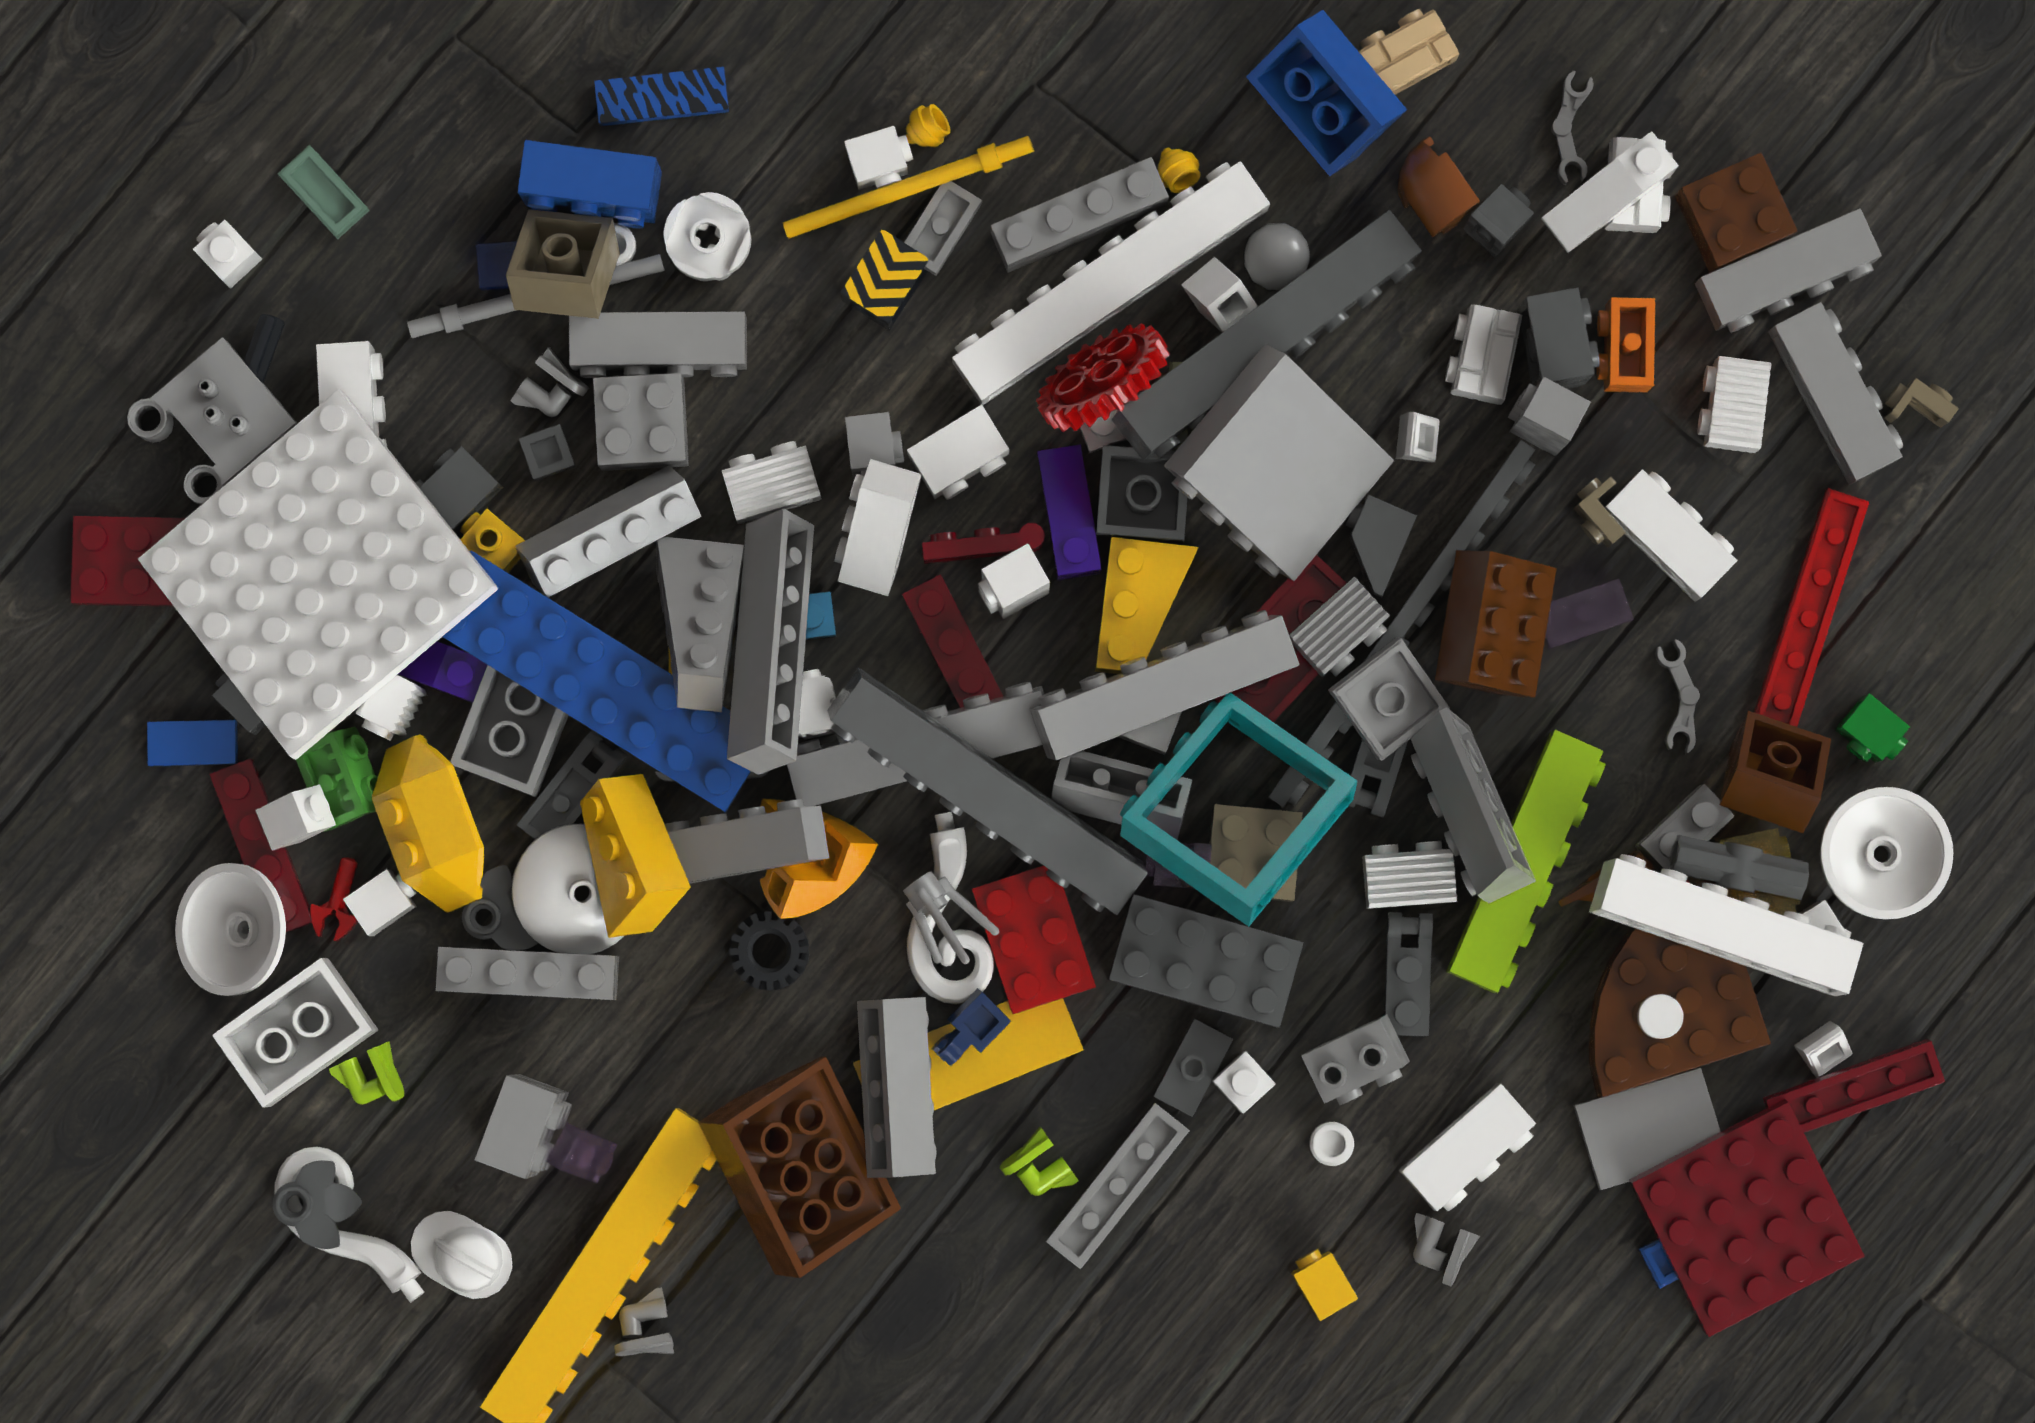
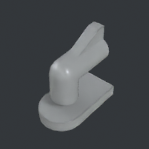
(532, 395)
(1425, 1252)
(630, 1316)

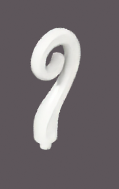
(950, 857)
(385, 1258)

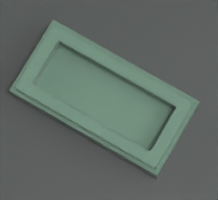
(323, 192)

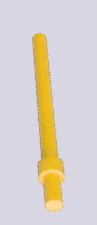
(988, 159)

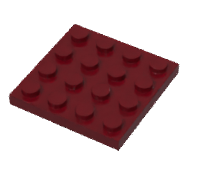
(1746, 1217)

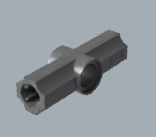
(1739, 867)

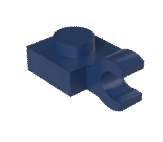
(975, 1024)

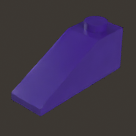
(1069, 512)
(447, 671)

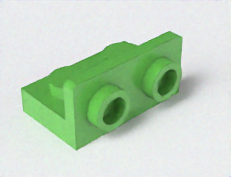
(343, 771)

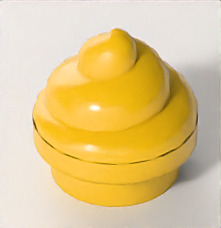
(927, 126)
(1178, 169)

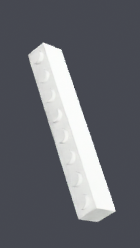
(1110, 282)

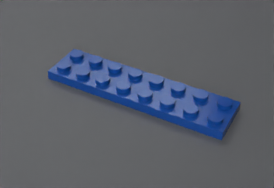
(600, 685)

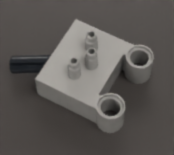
(222, 407)

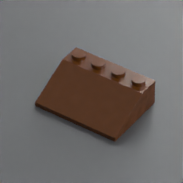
(799, 1167)

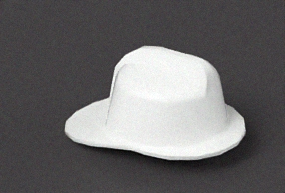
(461, 1254)

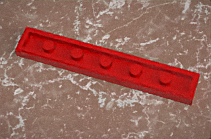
(1811, 607)

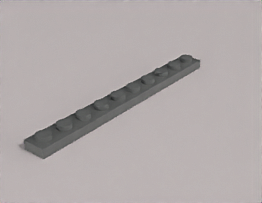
(1418, 607)

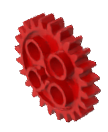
(1102, 377)

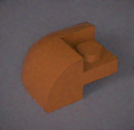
(1435, 188)

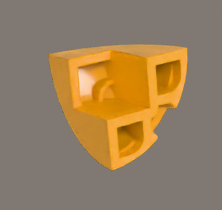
(814, 884)

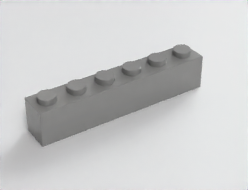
(770, 642)
(1163, 686)
(846, 768)

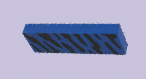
(661, 96)

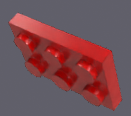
(1036, 940)

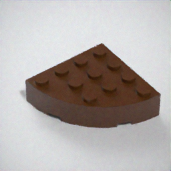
(1716, 1004)

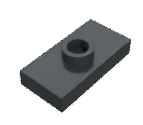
(1193, 1067)

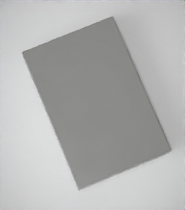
(1645, 1125)

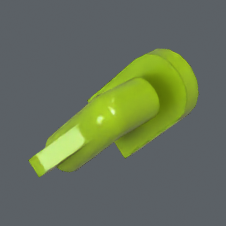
(363, 1092)
(1037, 1183)

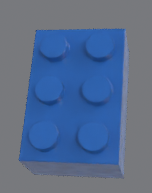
(1326, 92)
(590, 182)

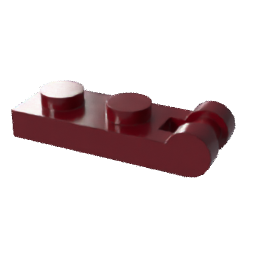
(984, 544)

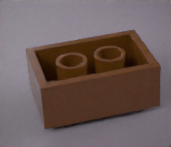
(1495, 623)

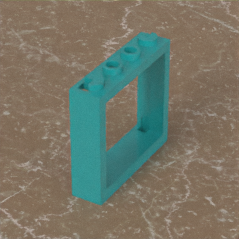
(1193, 869)

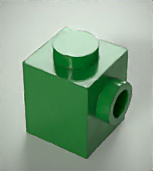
(1873, 730)

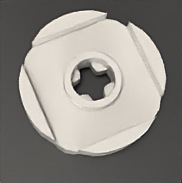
(697, 214)

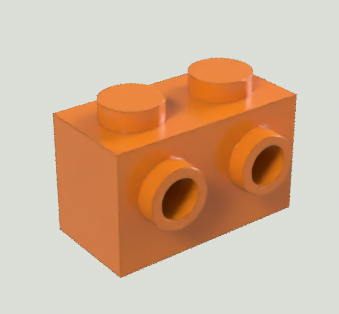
(1628, 344)

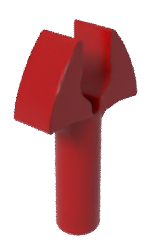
(340, 890)

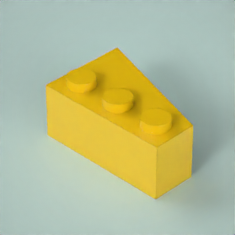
(1137, 597)
(631, 855)

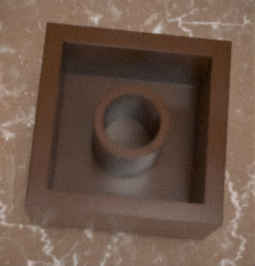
(1736, 212)
(1775, 772)

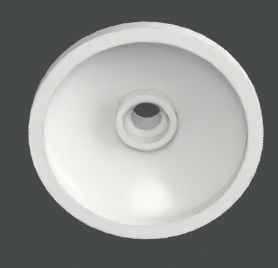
(1916, 847)
(545, 893)
(215, 926)

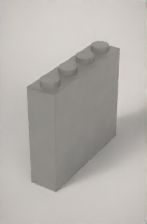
(1277, 464)

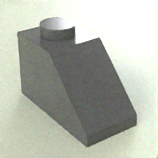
(1499, 219)
(1378, 540)

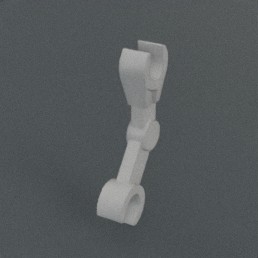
(1562, 128)
(1688, 697)

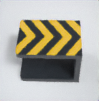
(885, 279)

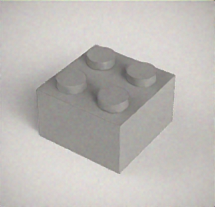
(640, 422)

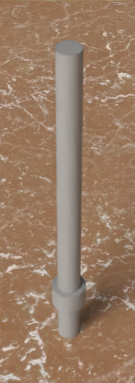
(453, 318)

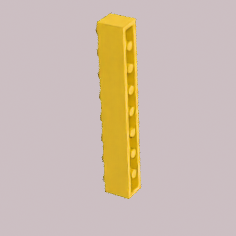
(601, 1272)

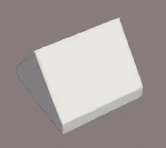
(1417, 437)
(1824, 1048)

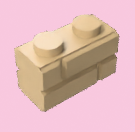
(1411, 51)

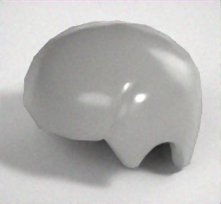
(1276, 255)

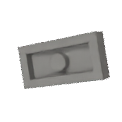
(943, 224)

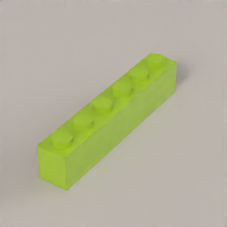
(1541, 825)

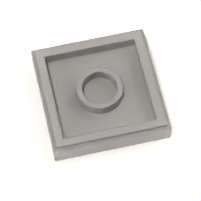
(1388, 698)

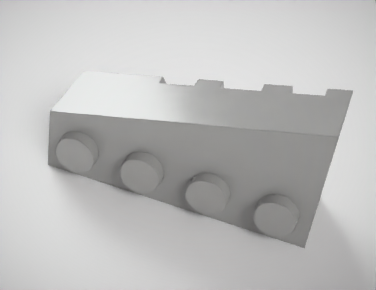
(700, 614)

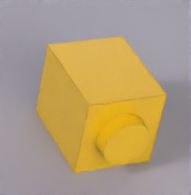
(1323, 1283)

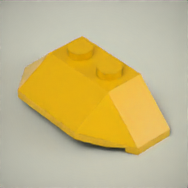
(429, 824)

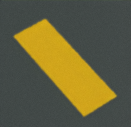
(1026, 1044)

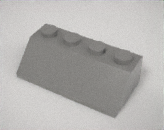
(1471, 808)

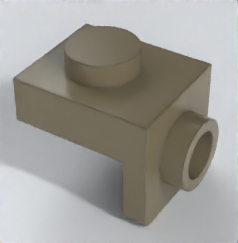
(1929, 401)
(1597, 520)

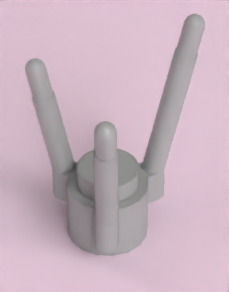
(927, 899)

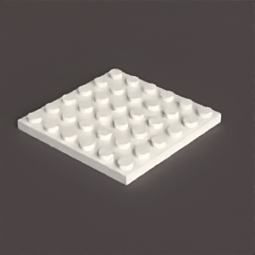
(317, 574)

